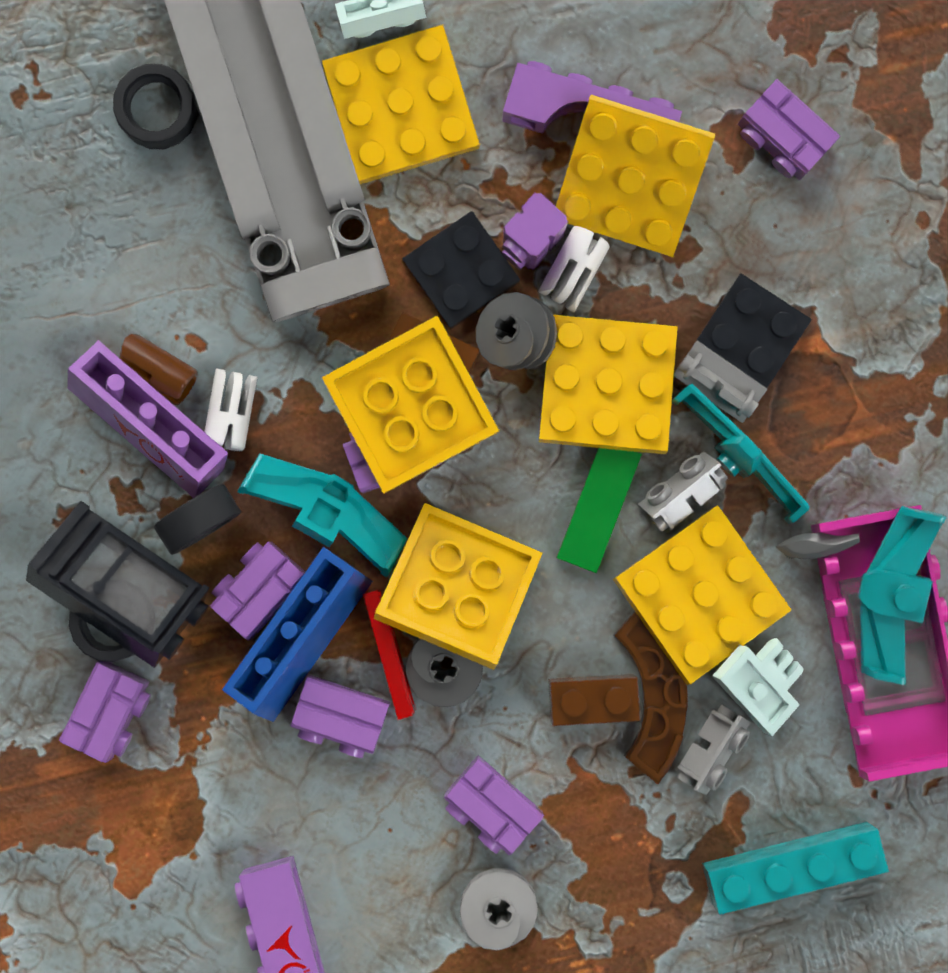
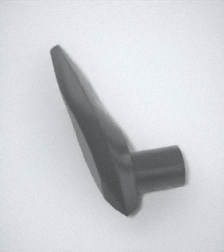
(816, 545)

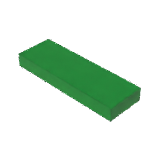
(598, 508)

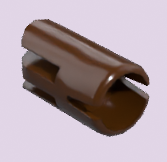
(158, 368)

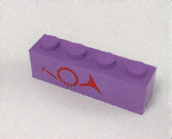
(146, 419)
(278, 918)

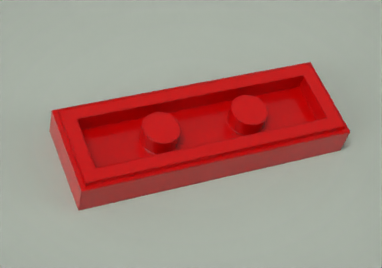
(391, 659)

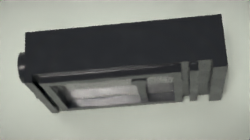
(117, 585)

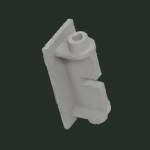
(720, 382)
(696, 477)
(709, 764)

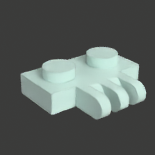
(761, 683)

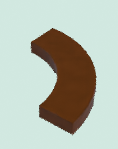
(664, 702)

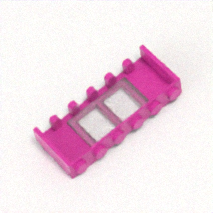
(891, 724)

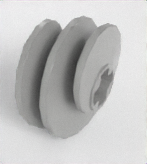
(504, 929)

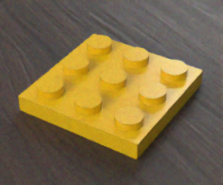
(401, 104)
(633, 175)
(609, 385)
(410, 404)
(458, 586)
(702, 595)

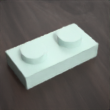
(365, 17)

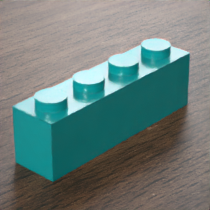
(795, 867)

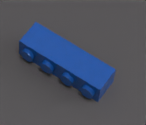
(297, 635)

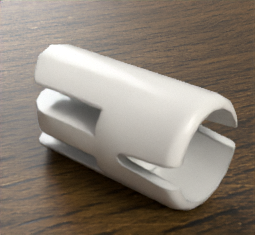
(574, 267)
(228, 424)

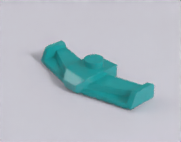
(741, 454)
(326, 508)
(894, 593)

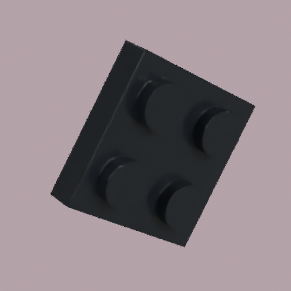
(461, 270)
(754, 330)

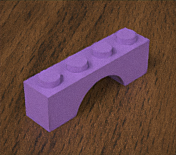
(542, 96)

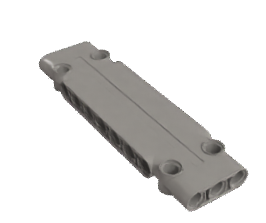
(279, 149)

